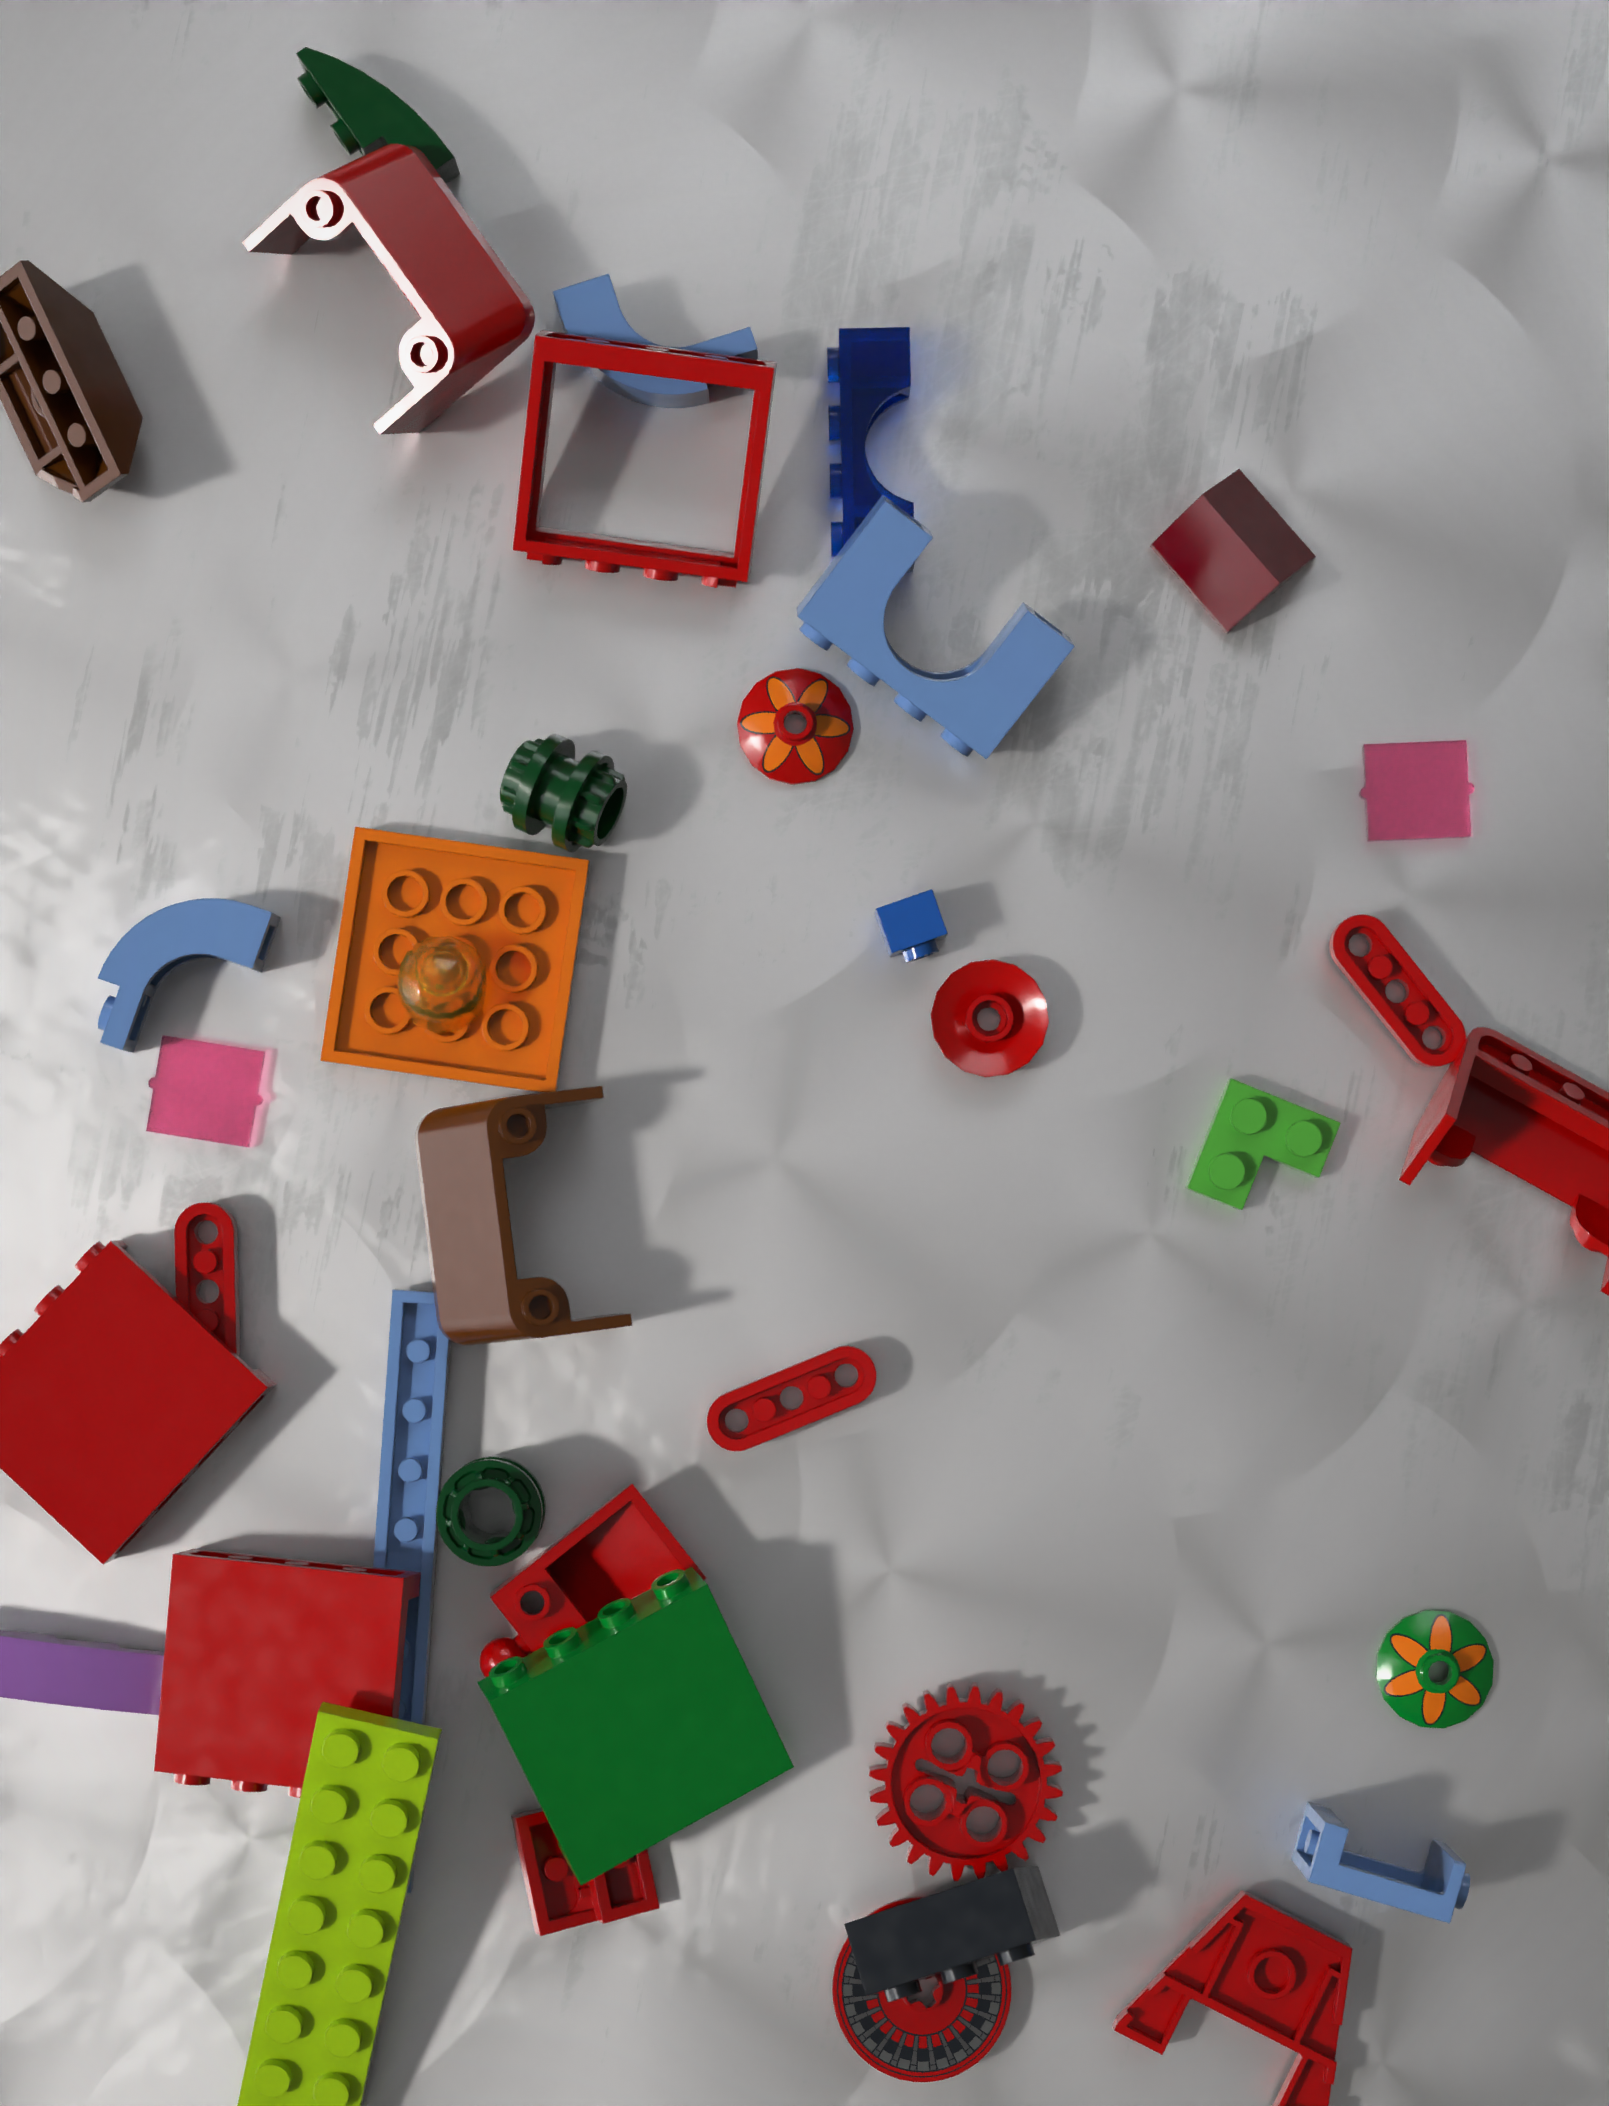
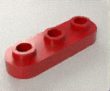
(1422, 1003)
(214, 1261)
(771, 1418)

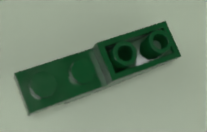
(369, 111)

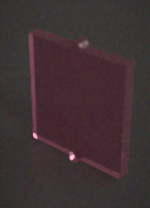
(1416, 790)
(205, 1091)

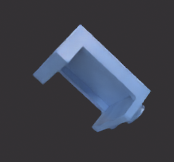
(1324, 1862)

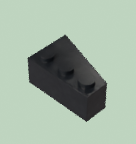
(952, 1932)

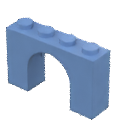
(971, 703)

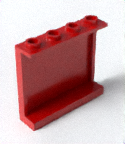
(116, 1400)
(259, 1652)

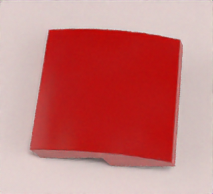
(556, 1895)

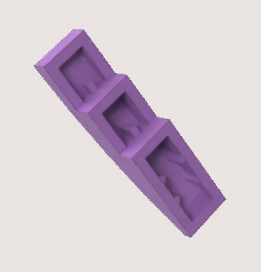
(79, 1673)

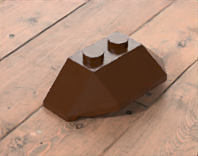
(63, 386)

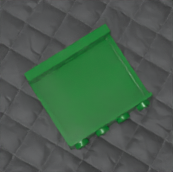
(636, 1723)

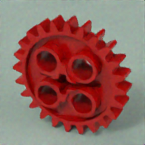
(944, 1831)

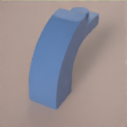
(594, 312)
(168, 940)

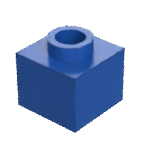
(912, 926)

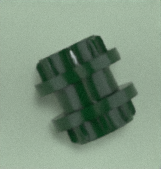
(554, 789)
(455, 1517)

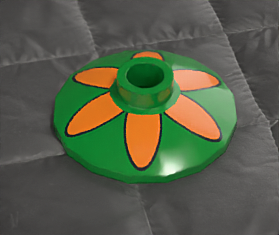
(1405, 1664)

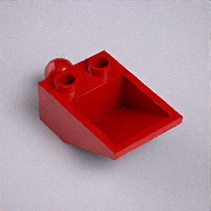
(598, 1561)

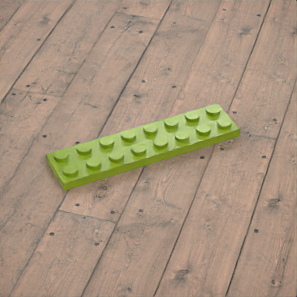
(339, 1909)

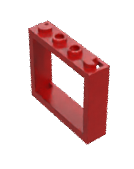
(607, 552)

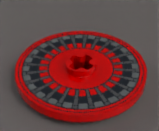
(919, 2039)

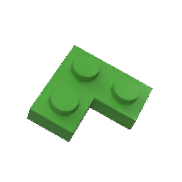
(1257, 1126)

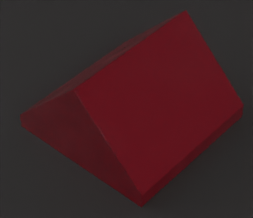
(1232, 550)

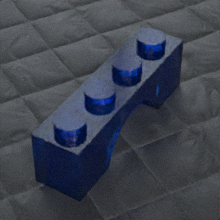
(872, 378)

